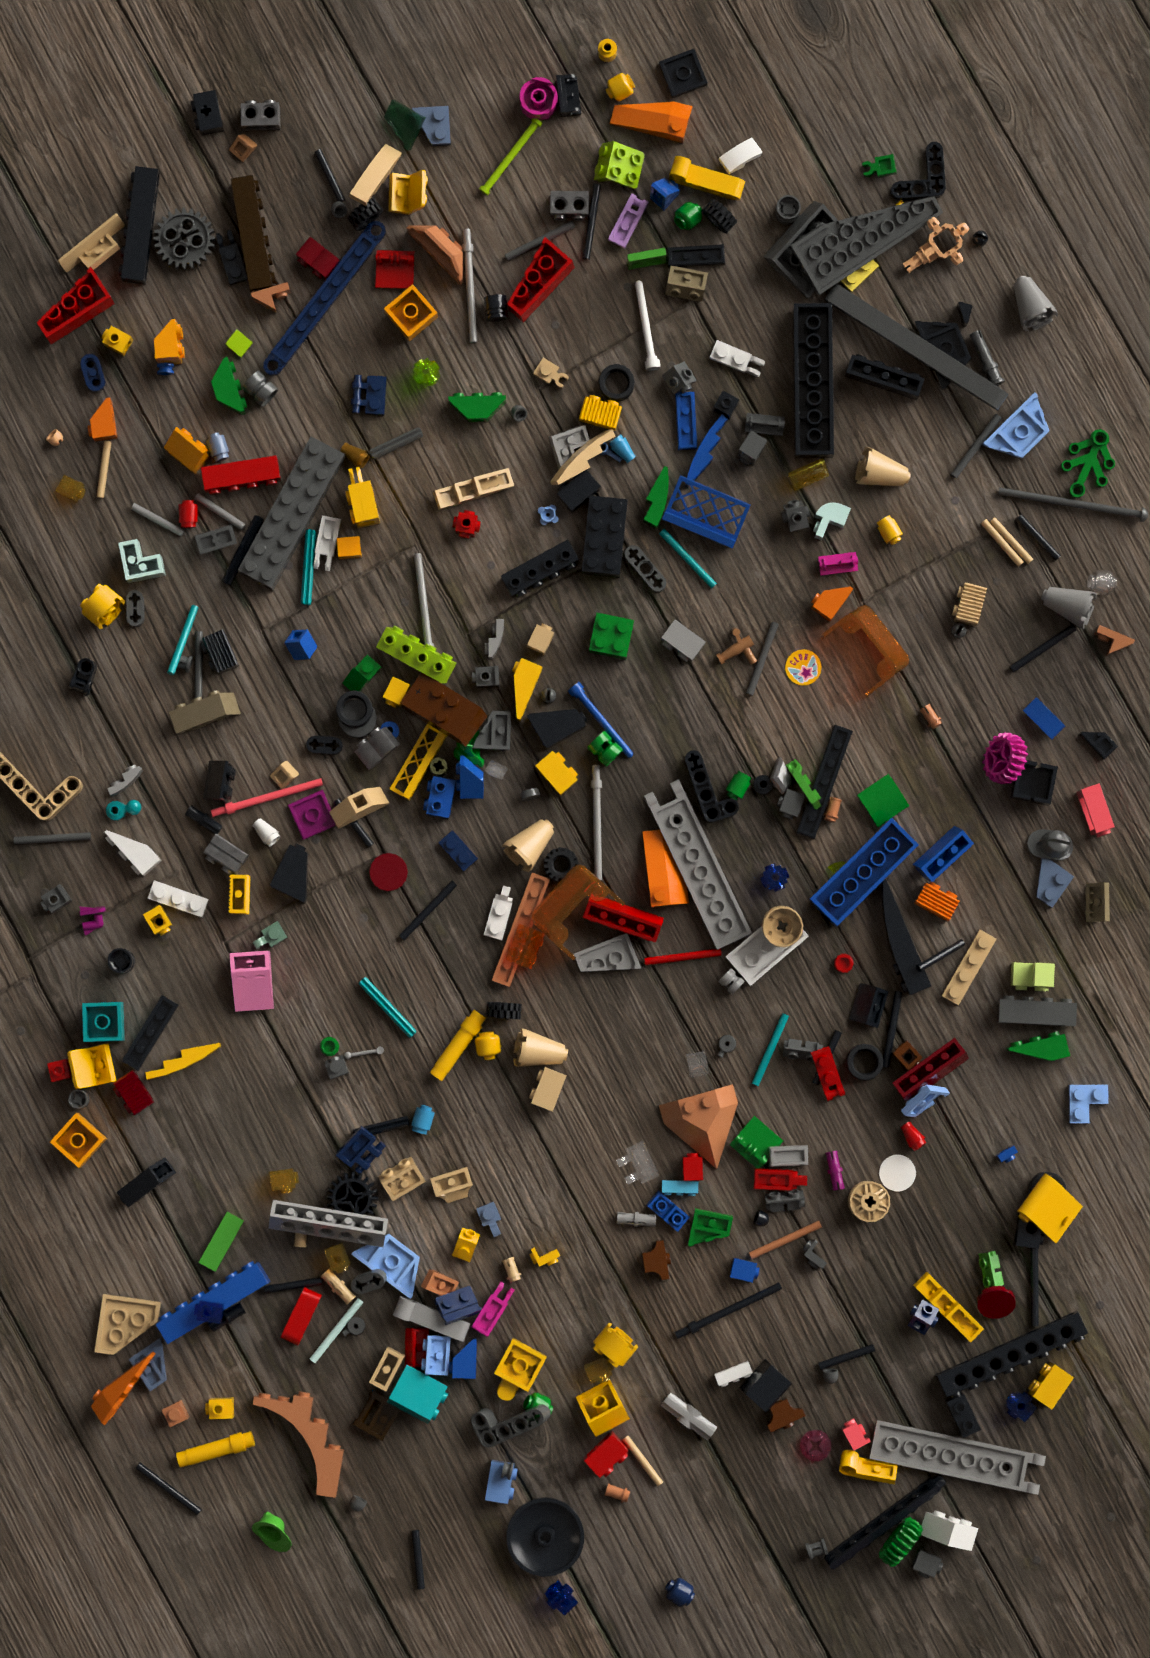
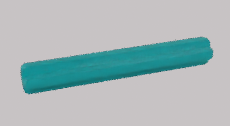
(308, 564)
(387, 1007)

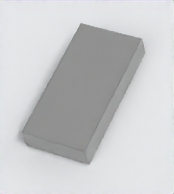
(788, 1155)

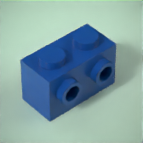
(440, 797)

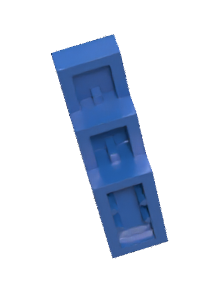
(702, 456)

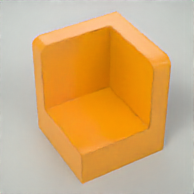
(349, 547)

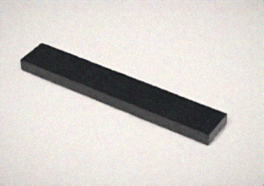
(825, 780)

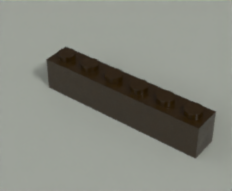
(252, 233)

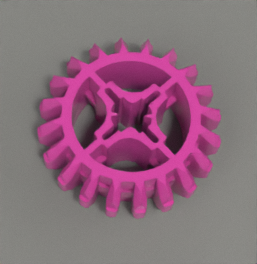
(1005, 758)

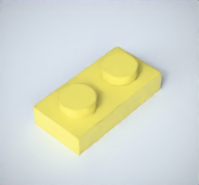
(856, 278)

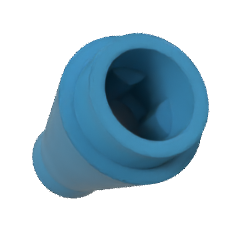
(622, 448)

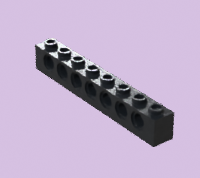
(947, 1377)

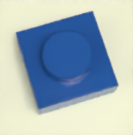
(1007, 1154)

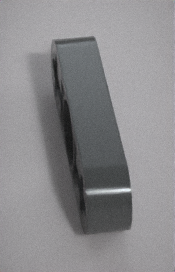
(632, 561)

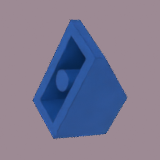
(465, 1362)

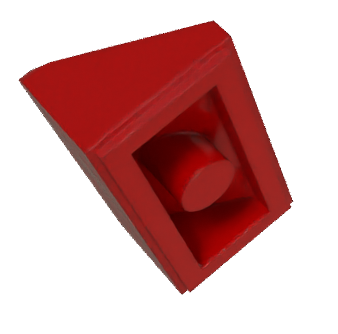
(414, 1346)

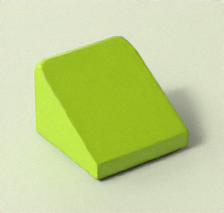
(238, 343)

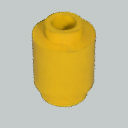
(607, 56)
(889, 530)

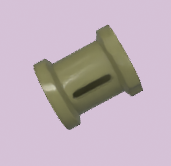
(435, 762)

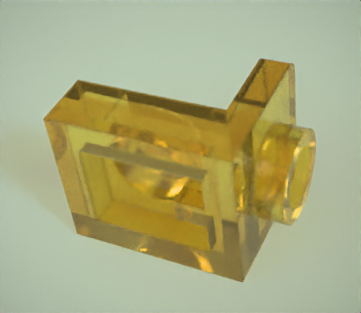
(71, 489)

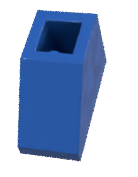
(471, 779)

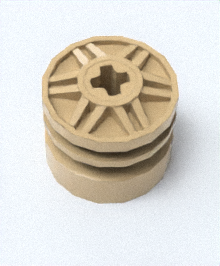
(793, 928)
(857, 1203)

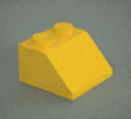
(602, 1408)

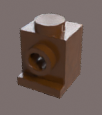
(900, 1052)

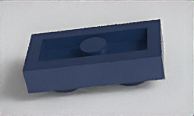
(458, 850)

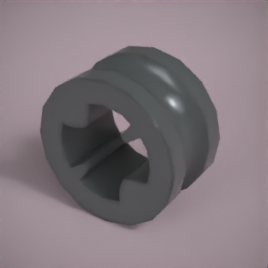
(507, 1470)

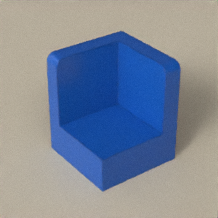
(300, 644)

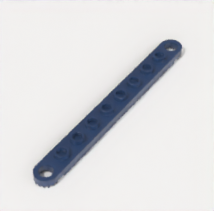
(324, 298)

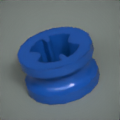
(165, 368)

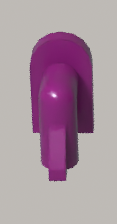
(98, 922)

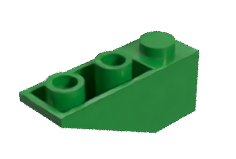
(1048, 1049)

